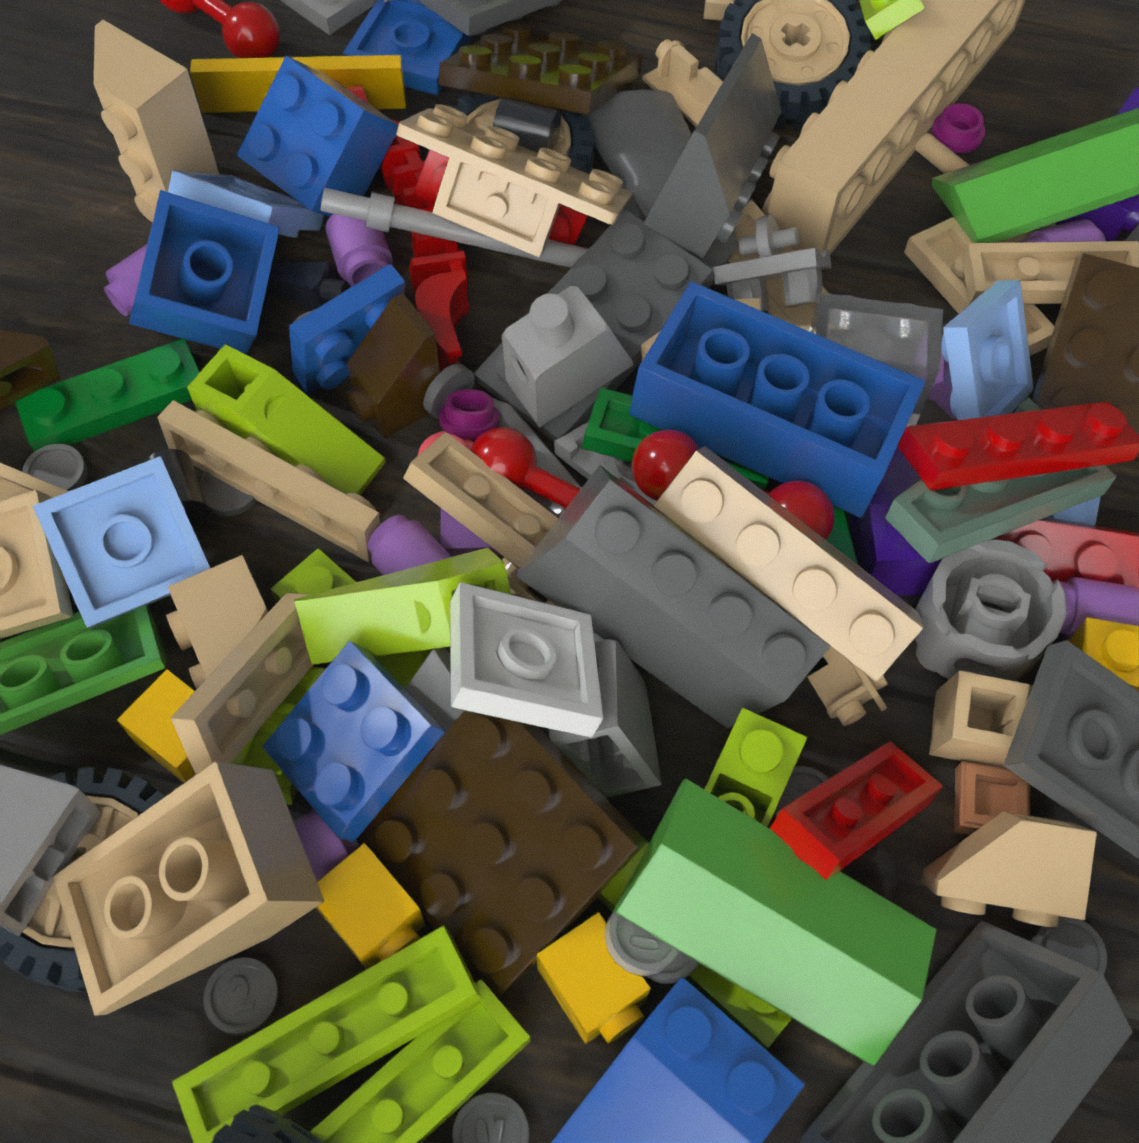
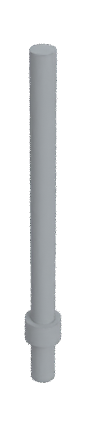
(382, 213)

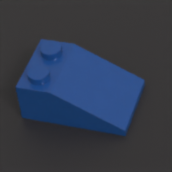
(686, 1081)

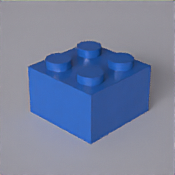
(316, 136)
(204, 273)

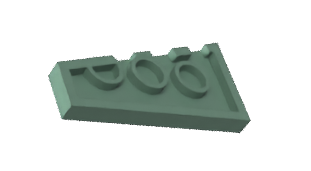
(964, 516)

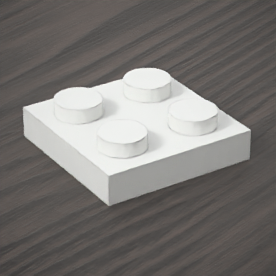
(523, 661)

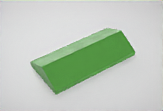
(1045, 180)
(74, 663)
(778, 928)

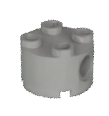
(989, 612)

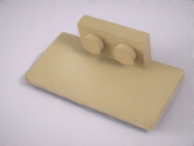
(506, 187)

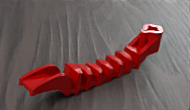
(438, 265)

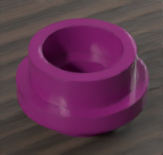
(959, 128)
(468, 414)

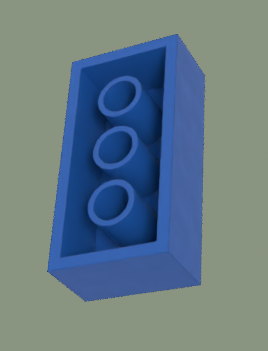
(775, 397)

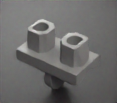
(798, 269)

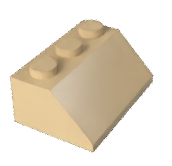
(150, 114)

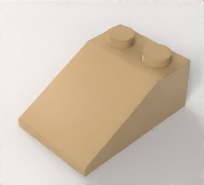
(186, 885)

